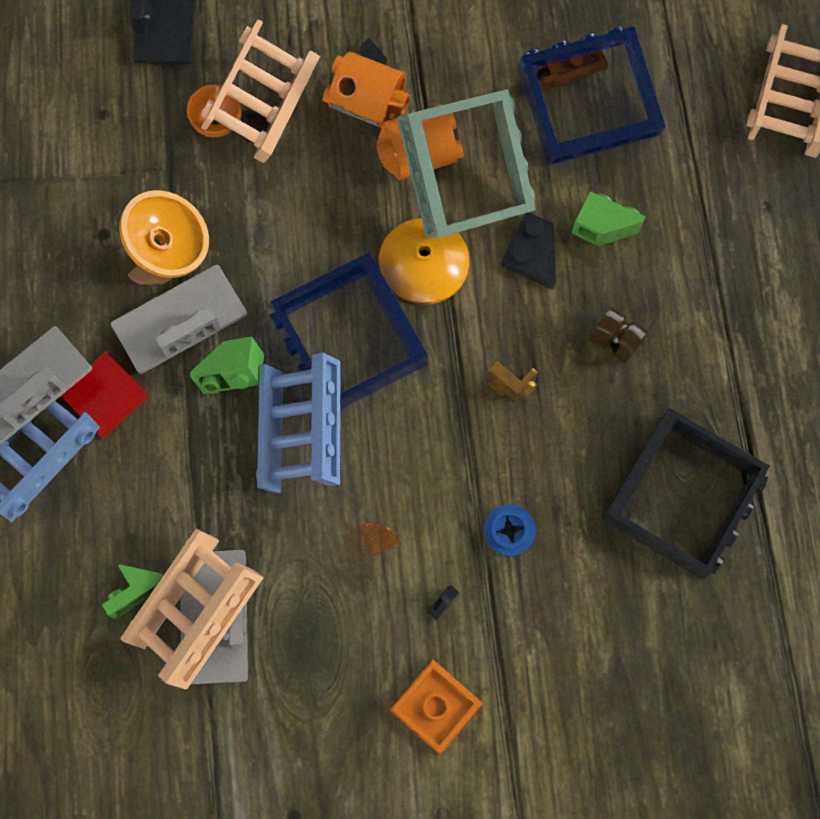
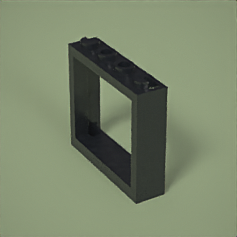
(716, 446)

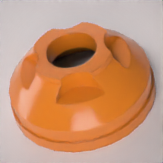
(199, 100)

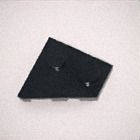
(533, 251)

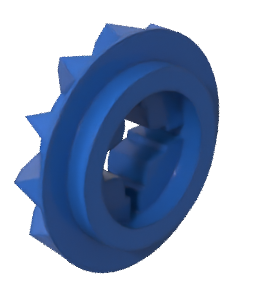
(517, 518)

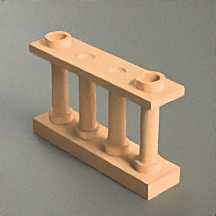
(287, 91)
(756, 116)
(211, 624)

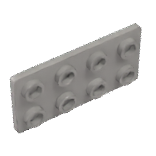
(178, 319)
(37, 379)
(230, 657)

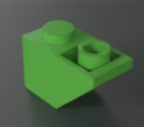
(606, 221)
(230, 366)

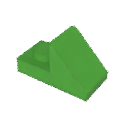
(141, 586)

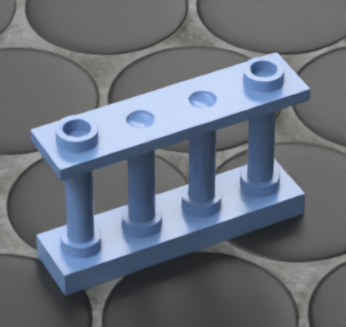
(325, 424)
(57, 455)

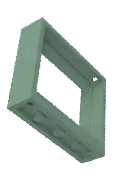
(423, 173)

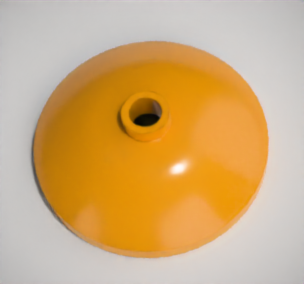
(172, 223)
(419, 277)

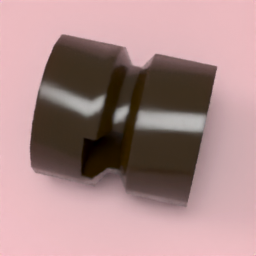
(618, 335)

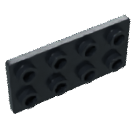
(163, 30)

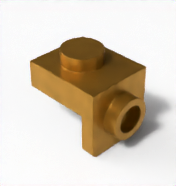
(506, 383)

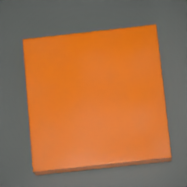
(436, 707)

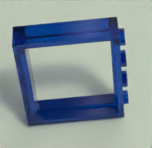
(601, 141)
(332, 281)

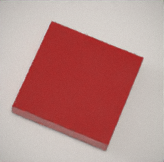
(106, 394)

